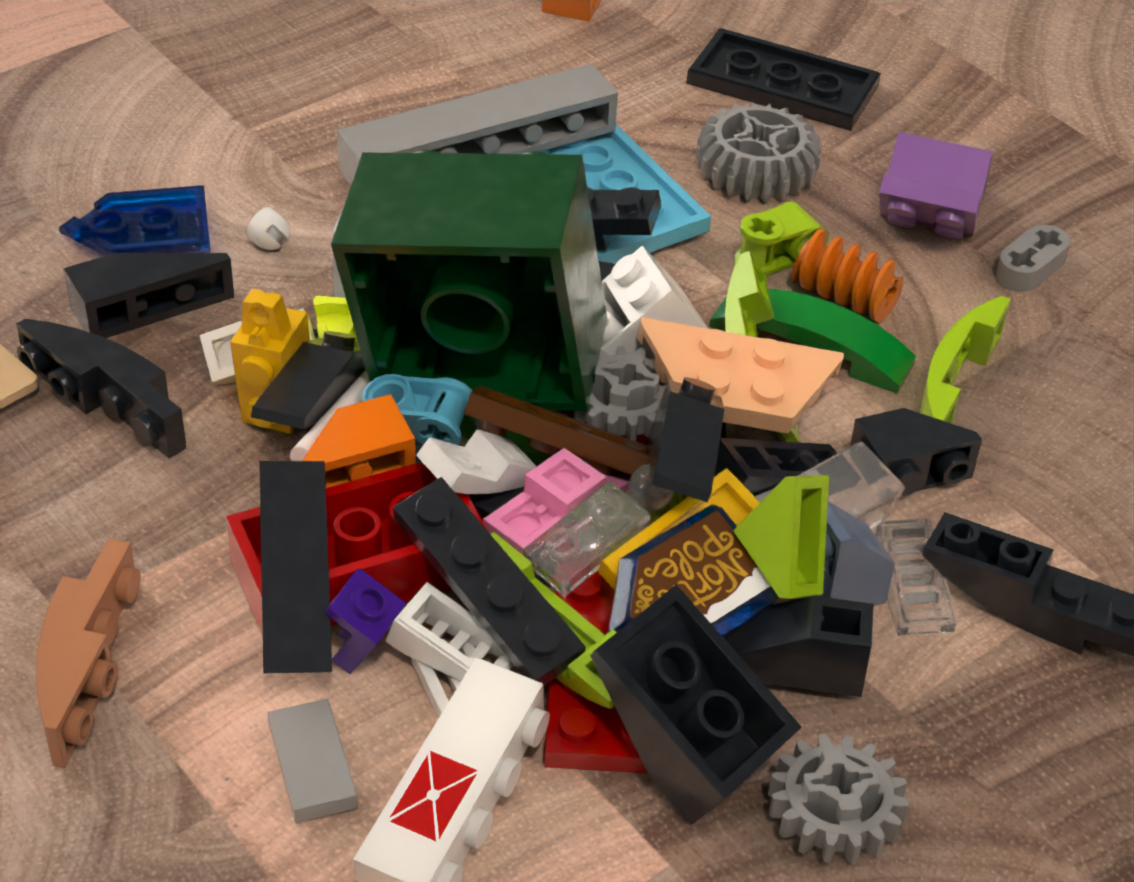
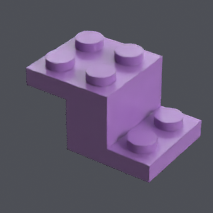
(934, 185)

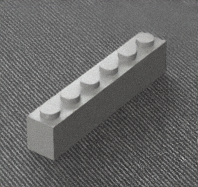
(497, 121)

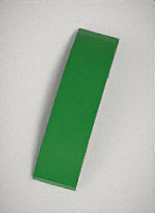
(821, 324)

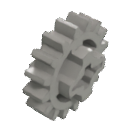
(624, 394)
(838, 798)

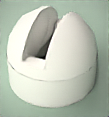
(267, 229)

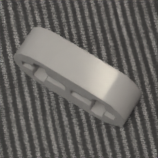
(1032, 258)

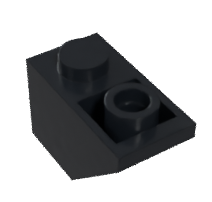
(919, 448)

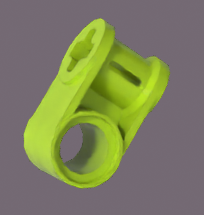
(777, 236)

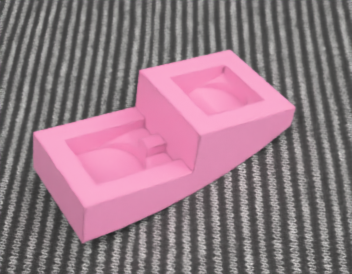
(547, 497)

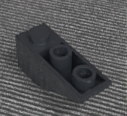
(809, 644)

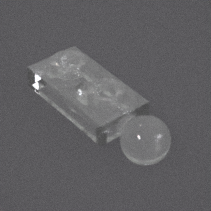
(594, 530)

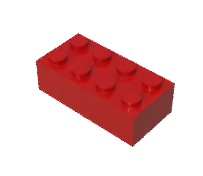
(358, 537)

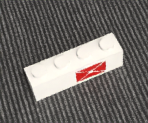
(456, 779)

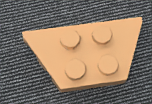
(758, 378)

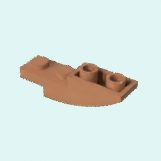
(74, 647)

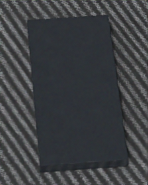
(784, 78)

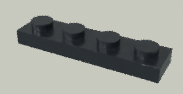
(488, 582)

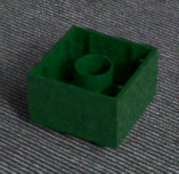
(475, 272)

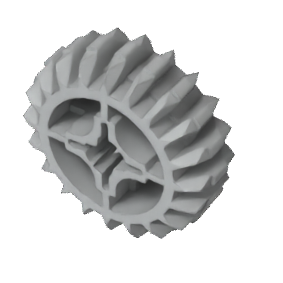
(758, 152)

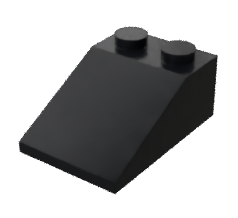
(690, 704)

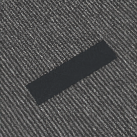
(294, 567)

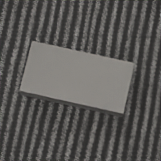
(312, 761)

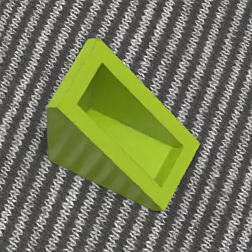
(789, 535)

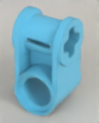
(423, 406)

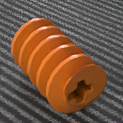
(846, 277)

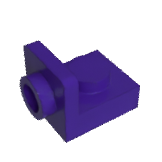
(365, 613)

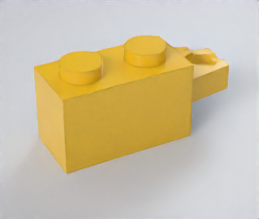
(263, 348)

